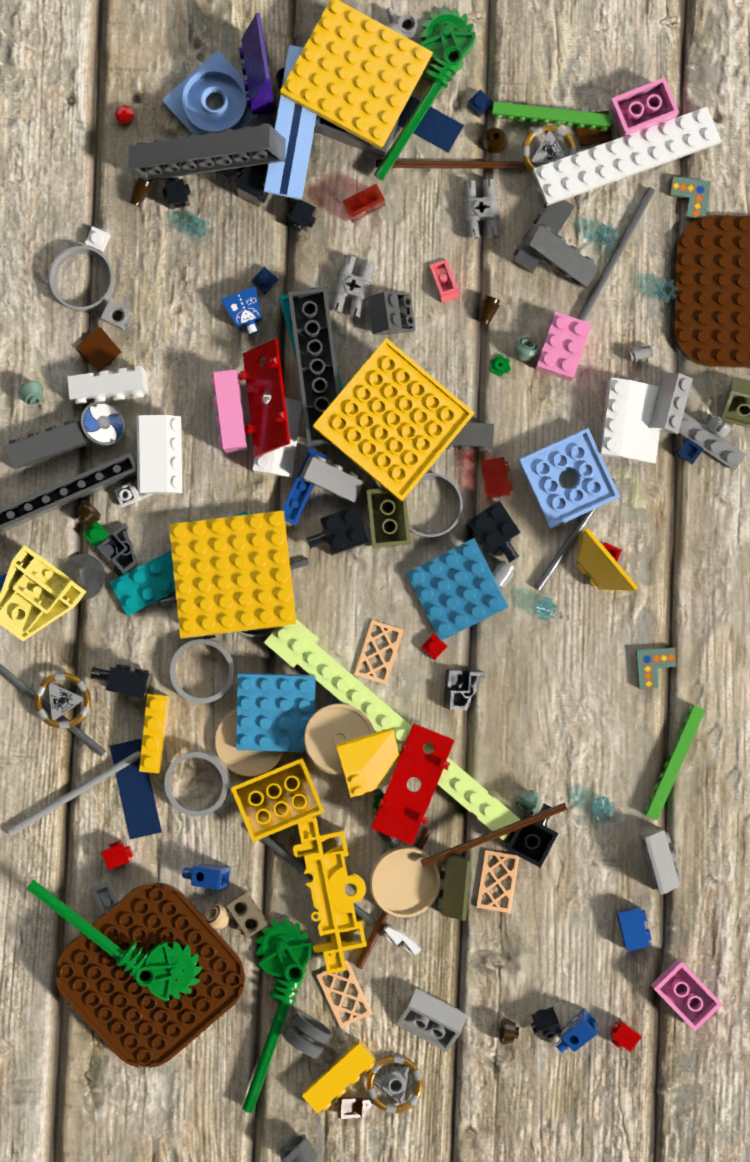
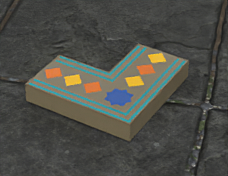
(695, 191)
(649, 661)

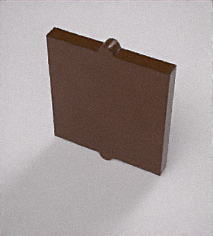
(588, 137)
(99, 349)

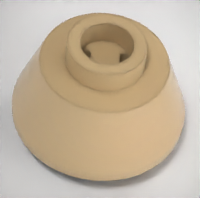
(217, 916)

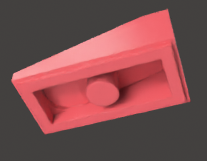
(444, 281)

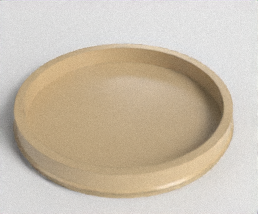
(330, 727)
(241, 762)
(402, 883)

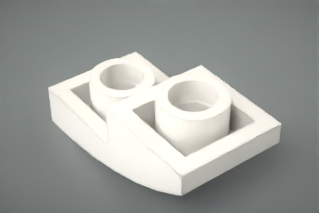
(129, 494)
(397, 936)

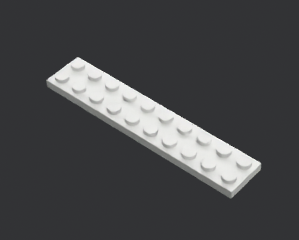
(626, 156)

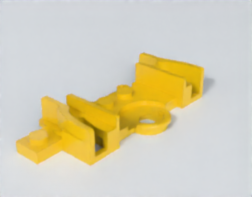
(328, 893)

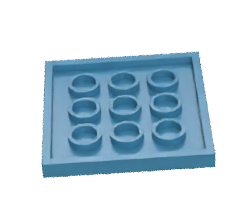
(457, 589)
(274, 711)

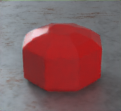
(124, 115)

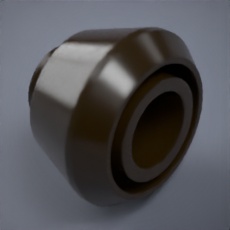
(494, 140)
(87, 513)
(508, 1031)

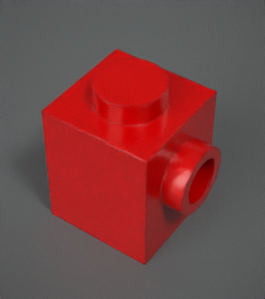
(117, 854)
(624, 1035)

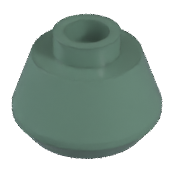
(525, 349)
(31, 393)
(528, 801)

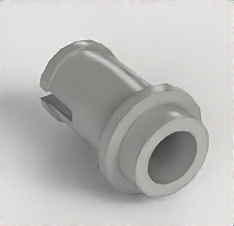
(640, 353)

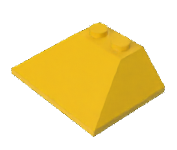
(601, 566)
(368, 761)

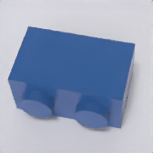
(633, 928)

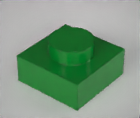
(96, 534)

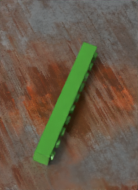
(552, 115)
(674, 762)

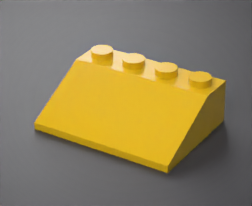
(277, 799)

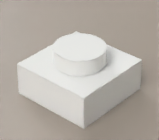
(97, 239)

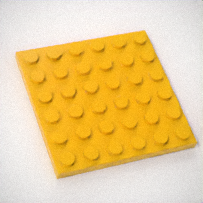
(356, 73)
(393, 419)
(232, 574)

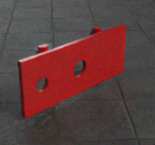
(268, 420)
(403, 810)

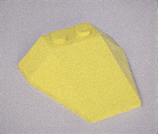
(35, 594)

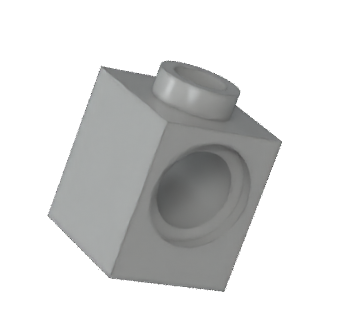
(109, 312)

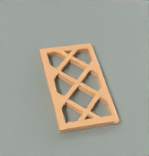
(394, 646)
(482, 888)
(335, 1008)

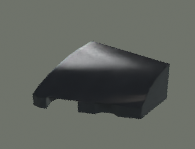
(118, 551)
(460, 687)

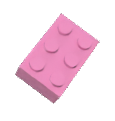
(643, 107)
(563, 346)
(686, 994)

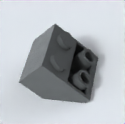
(391, 313)

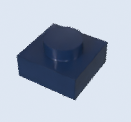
(480, 103)
(265, 280)
(689, 451)

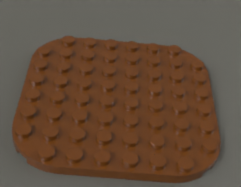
(714, 291)
(127, 1015)

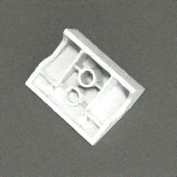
(628, 420)

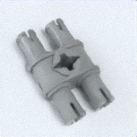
(490, 207)
(358, 294)

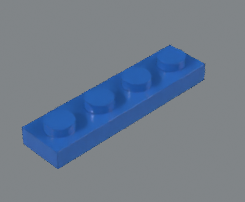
(299, 493)

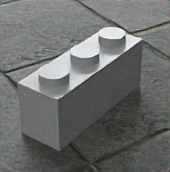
(671, 403)
(332, 478)

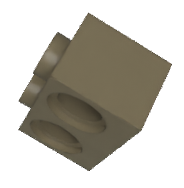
(251, 912)

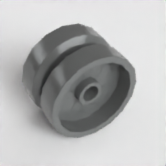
(307, 1035)

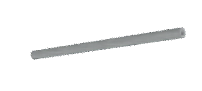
(74, 793)

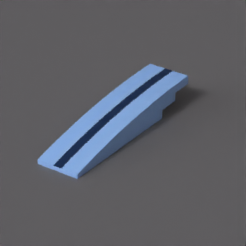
(297, 127)

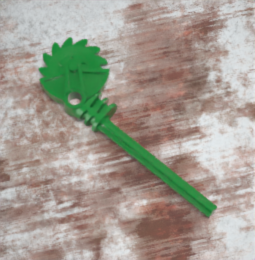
(446, 37)
(282, 950)
(169, 967)

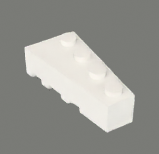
(108, 385)

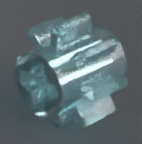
(609, 230)
(202, 231)
(668, 286)
(545, 608)
(602, 808)

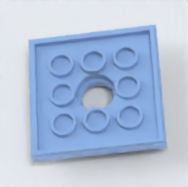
(190, 96)
(575, 454)

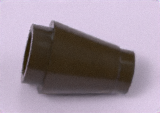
(140, 191)
(488, 309)

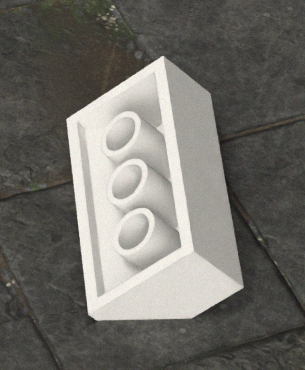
(159, 454)
(281, 461)

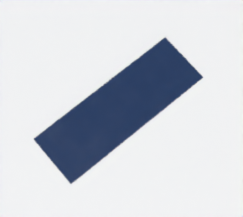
(434, 126)
(135, 792)

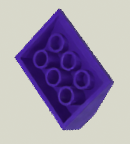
(256, 69)

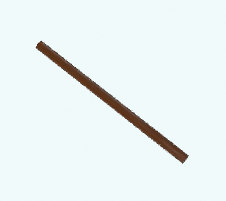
(457, 164)
(494, 834)
(384, 916)

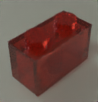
(363, 203)
(496, 478)

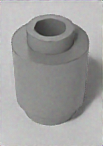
(503, 573)

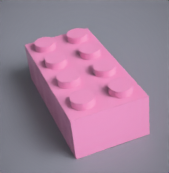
(231, 411)

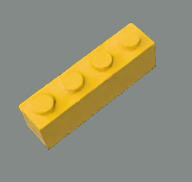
(154, 733)
(338, 1077)

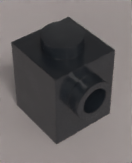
(176, 193)
(302, 216)
(545, 1023)

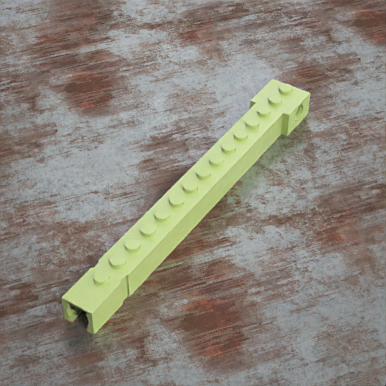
(299, 646)

